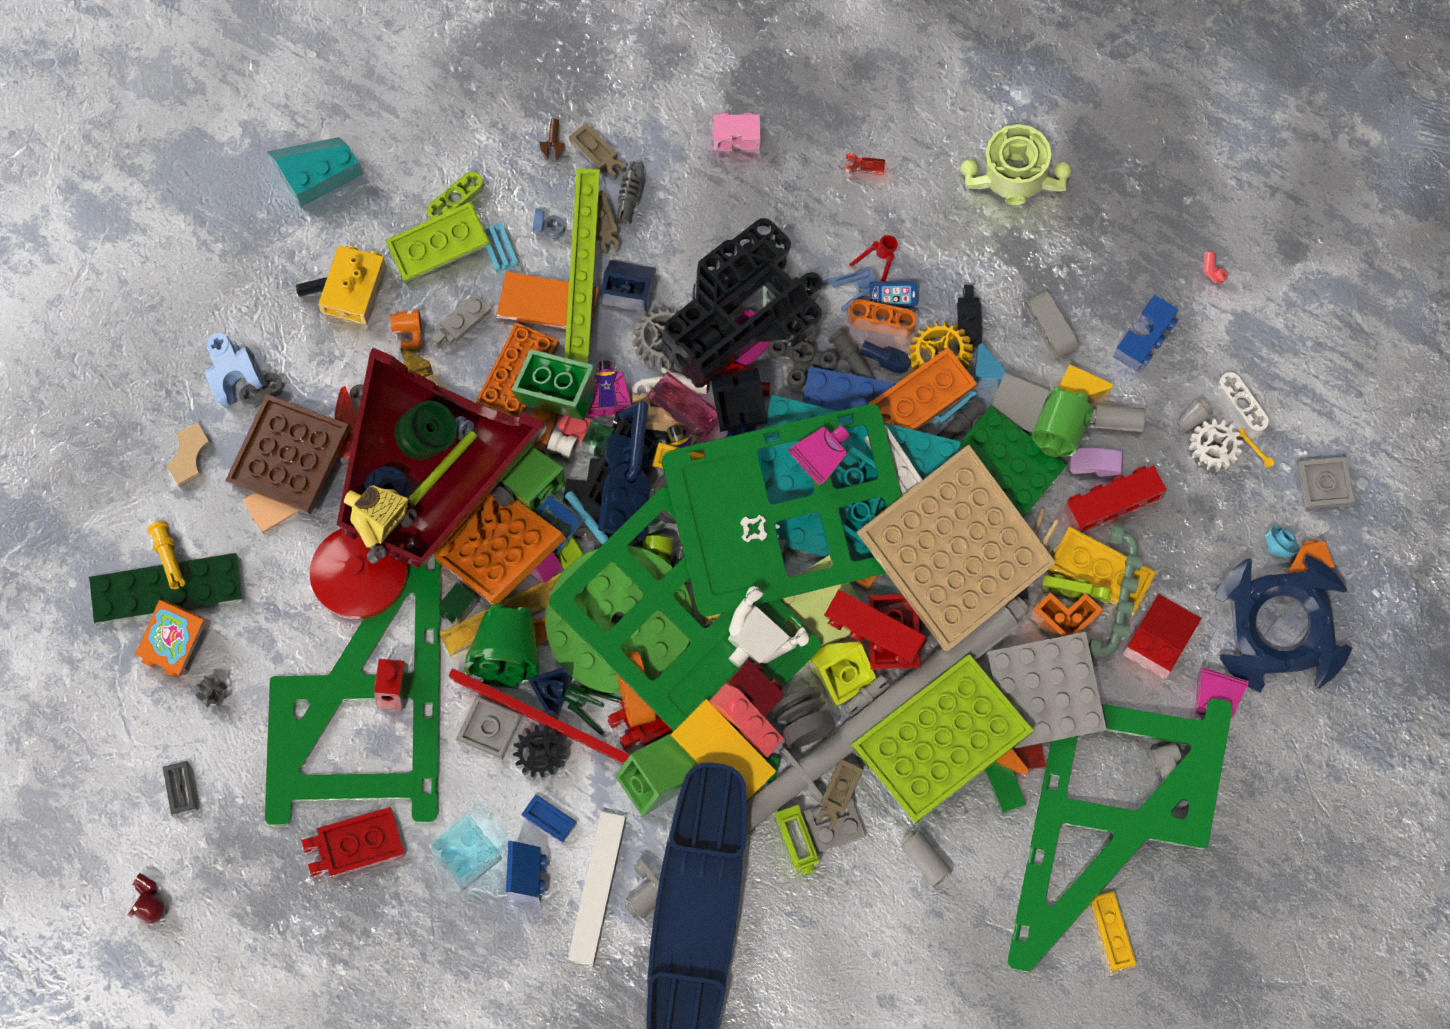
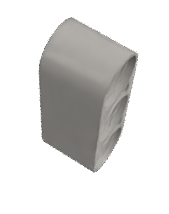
(1051, 324)

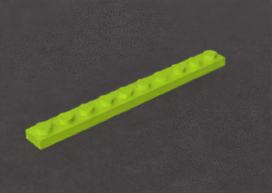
(582, 265)

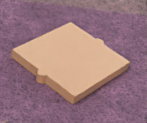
(267, 512)

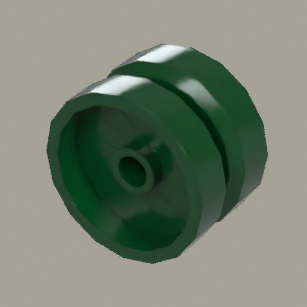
(425, 430)

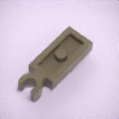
(596, 150)
(605, 224)
(839, 791)

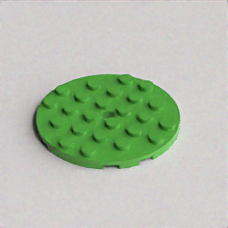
(603, 597)

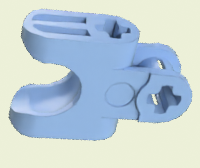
(229, 366)

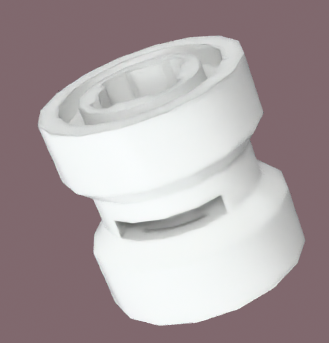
(562, 444)

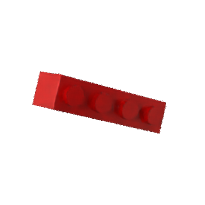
(1115, 499)
(875, 627)

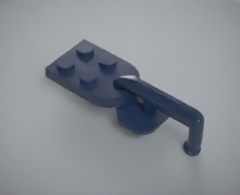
(627, 462)

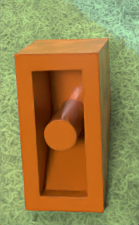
(1314, 549)

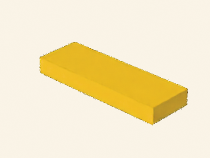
(1113, 932)

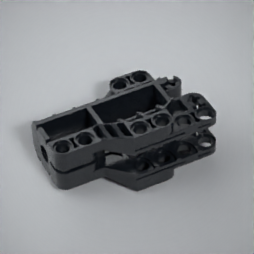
(705, 320)

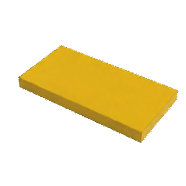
(1102, 566)
(713, 739)

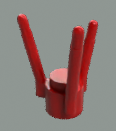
(884, 249)

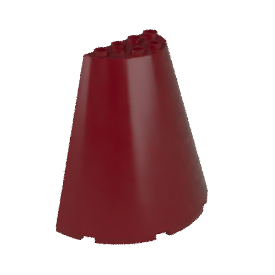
(498, 447)

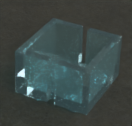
(464, 853)

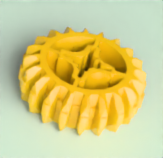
(947, 335)

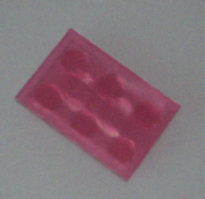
(684, 405)

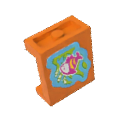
(171, 638)

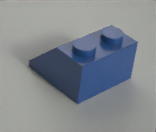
(524, 872)

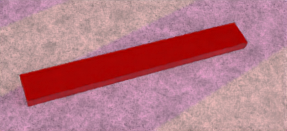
(538, 716)

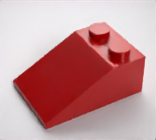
(899, 609)
(1162, 636)

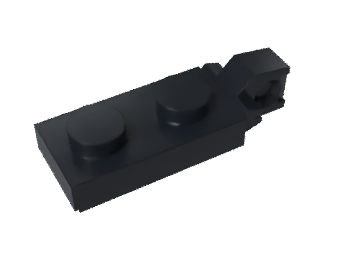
(969, 316)

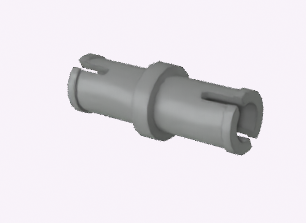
(866, 696)

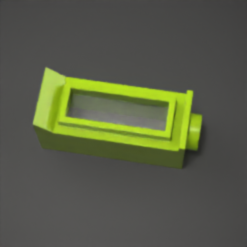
(797, 841)

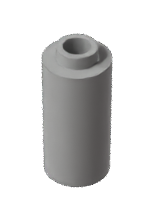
(1118, 417)
(925, 858)

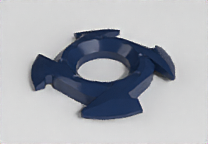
(1308, 590)

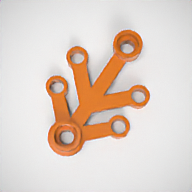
(473, 531)

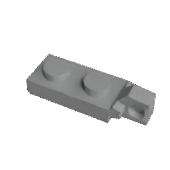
(461, 321)

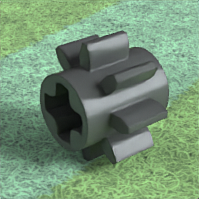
(217, 693)

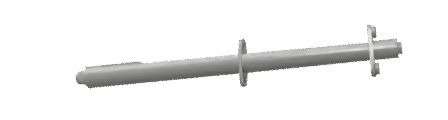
(839, 744)

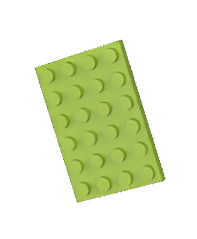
(942, 739)

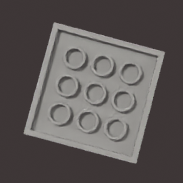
(1050, 687)

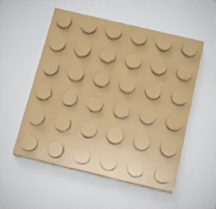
(956, 548)

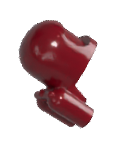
(148, 906)

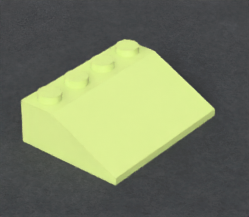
(812, 606)

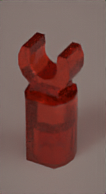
(865, 165)

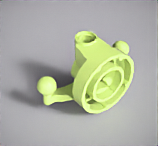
(1016, 184)

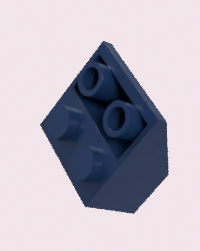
(627, 286)

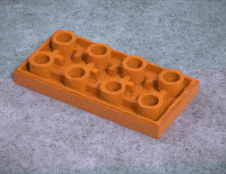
(536, 300)
(497, 389)

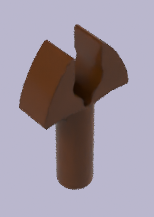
(552, 141)

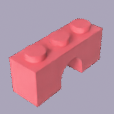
(743, 714)

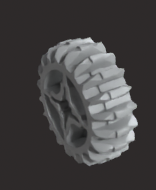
(652, 324)

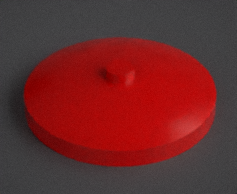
(352, 584)

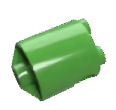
(1062, 423)

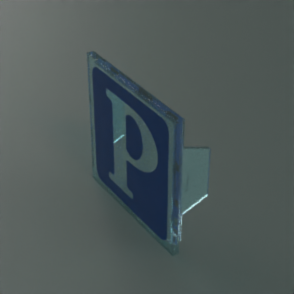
(561, 517)

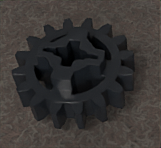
(534, 761)

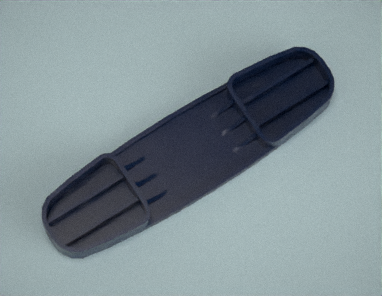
(697, 901)

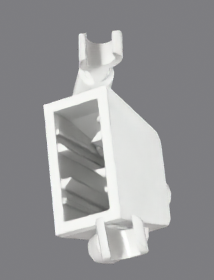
(758, 635)

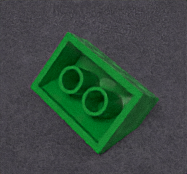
(555, 384)

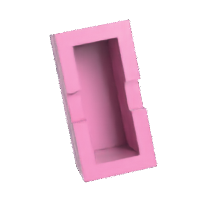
(736, 131)

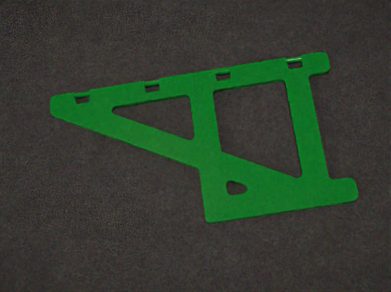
(293, 739)
(1193, 780)

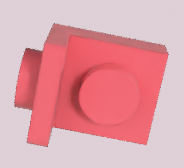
(573, 426)

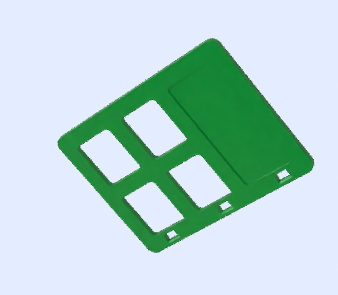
(728, 484)
(705, 663)

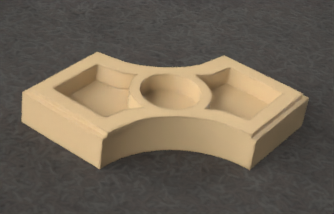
(185, 463)

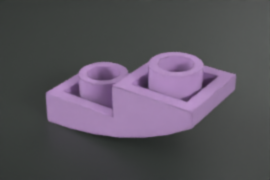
(1102, 461)

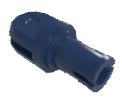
(888, 357)

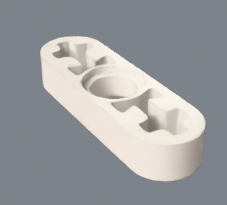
(1227, 393)

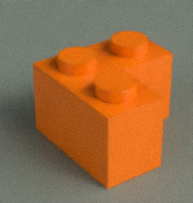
(1061, 621)

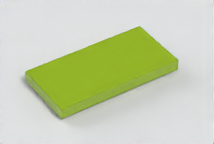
(437, 242)

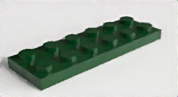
(137, 591)

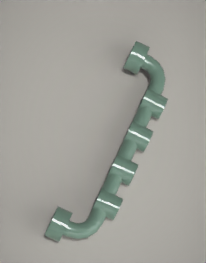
(1128, 585)

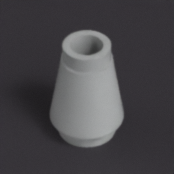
(1195, 415)

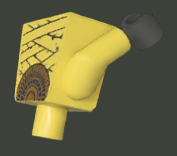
(376, 515)

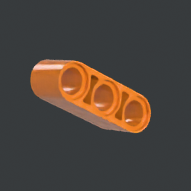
(873, 310)
(636, 709)

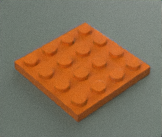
(506, 552)

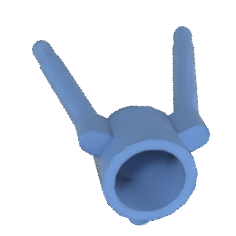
(860, 281)

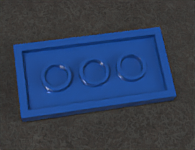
(841, 390)

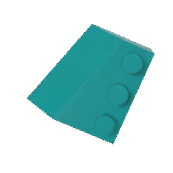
(315, 168)
(854, 470)

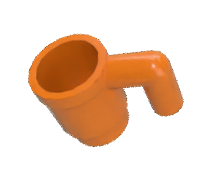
(408, 322)

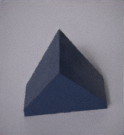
(551, 689)

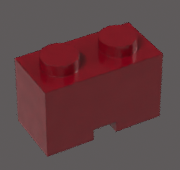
(756, 686)

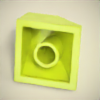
(842, 670)

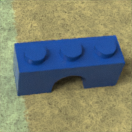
(1135, 349)

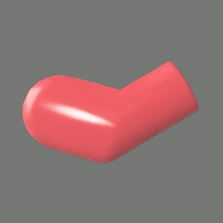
(1211, 271)

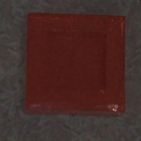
(1032, 756)

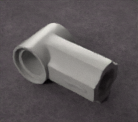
(1165, 759)

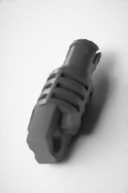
(629, 191)

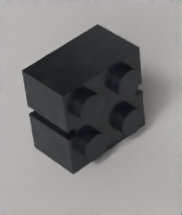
(737, 396)

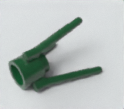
(579, 695)

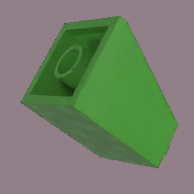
(534, 478)
(655, 774)

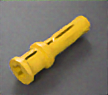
(164, 546)

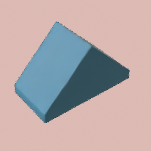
(987, 370)

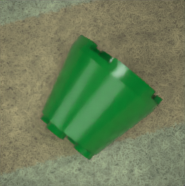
(504, 648)

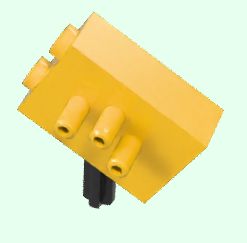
(349, 286)

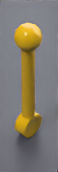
(1268, 462)

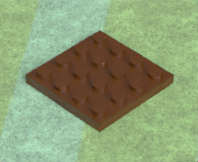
(288, 454)

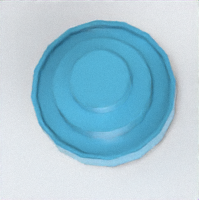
(1281, 542)

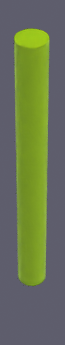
(442, 468)

